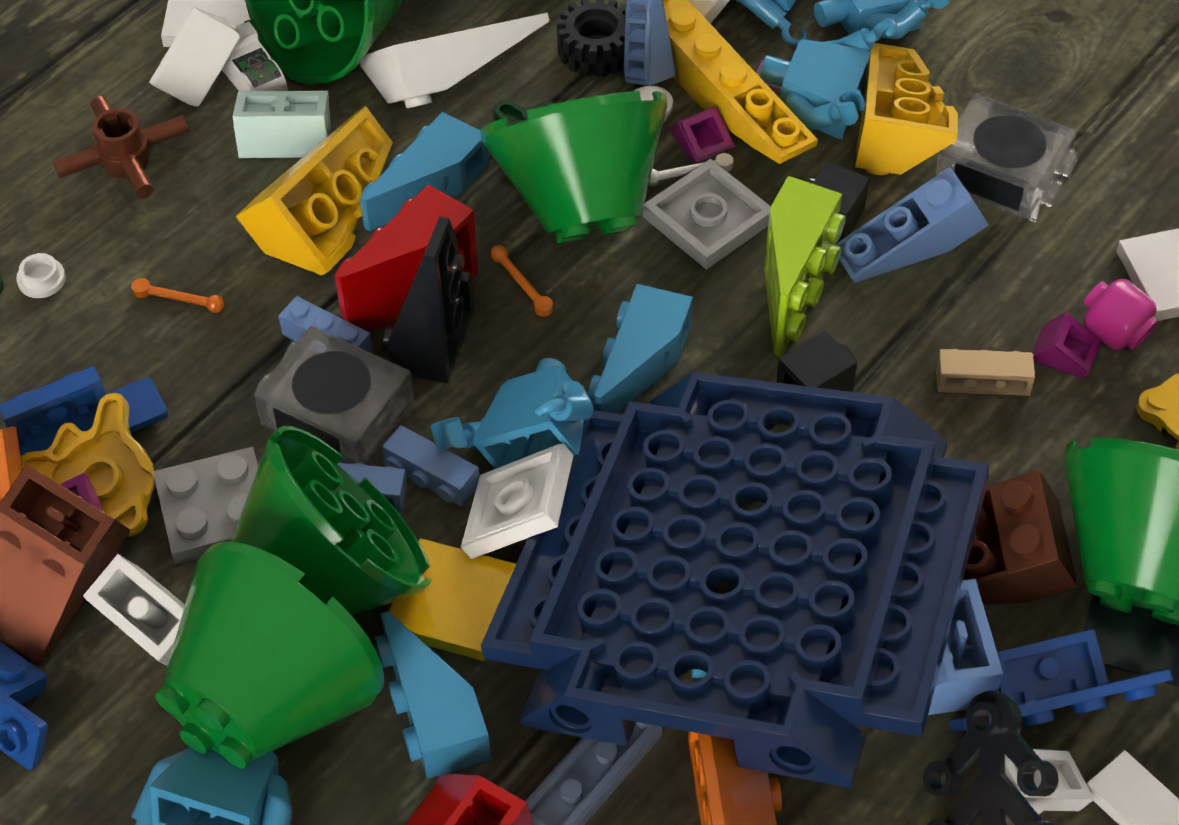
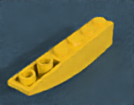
(721, 78)

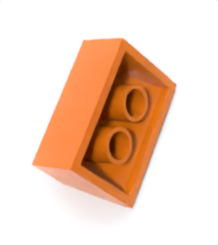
(730, 792)

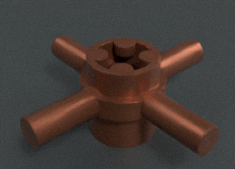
(121, 145)

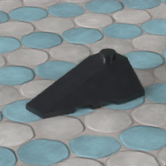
(434, 311)

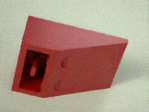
(379, 275)

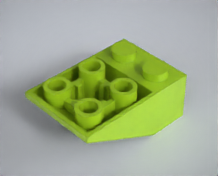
(799, 252)

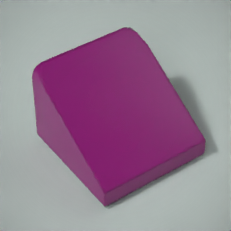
(703, 135)
(1066, 346)

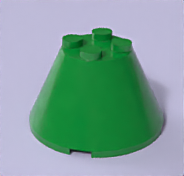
(319, 37)
(582, 161)
(1127, 523)
(330, 525)
(262, 657)

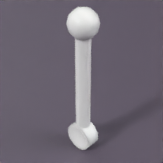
(723, 160)

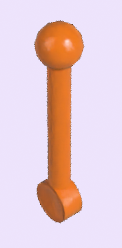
(142, 288)
(542, 304)

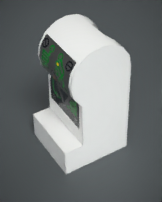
(251, 65)

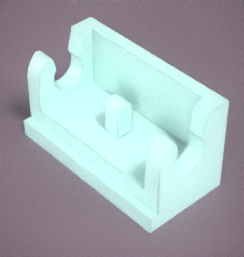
(280, 123)

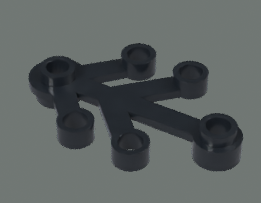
(992, 792)

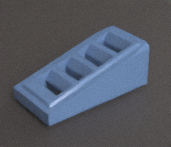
(647, 43)

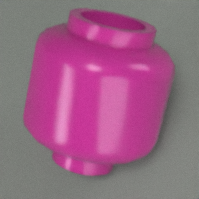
(1120, 314)

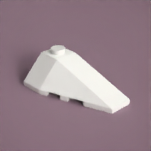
(436, 63)

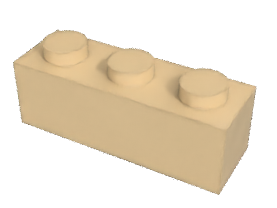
(985, 372)

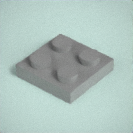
(707, 213)
(204, 500)

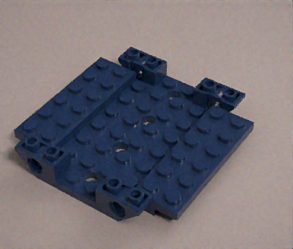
(836, 576)

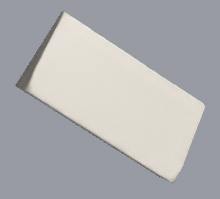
(196, 57)

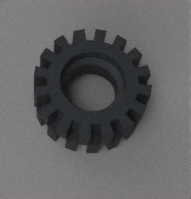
(590, 20)

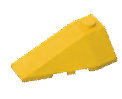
(902, 113)
(315, 204)

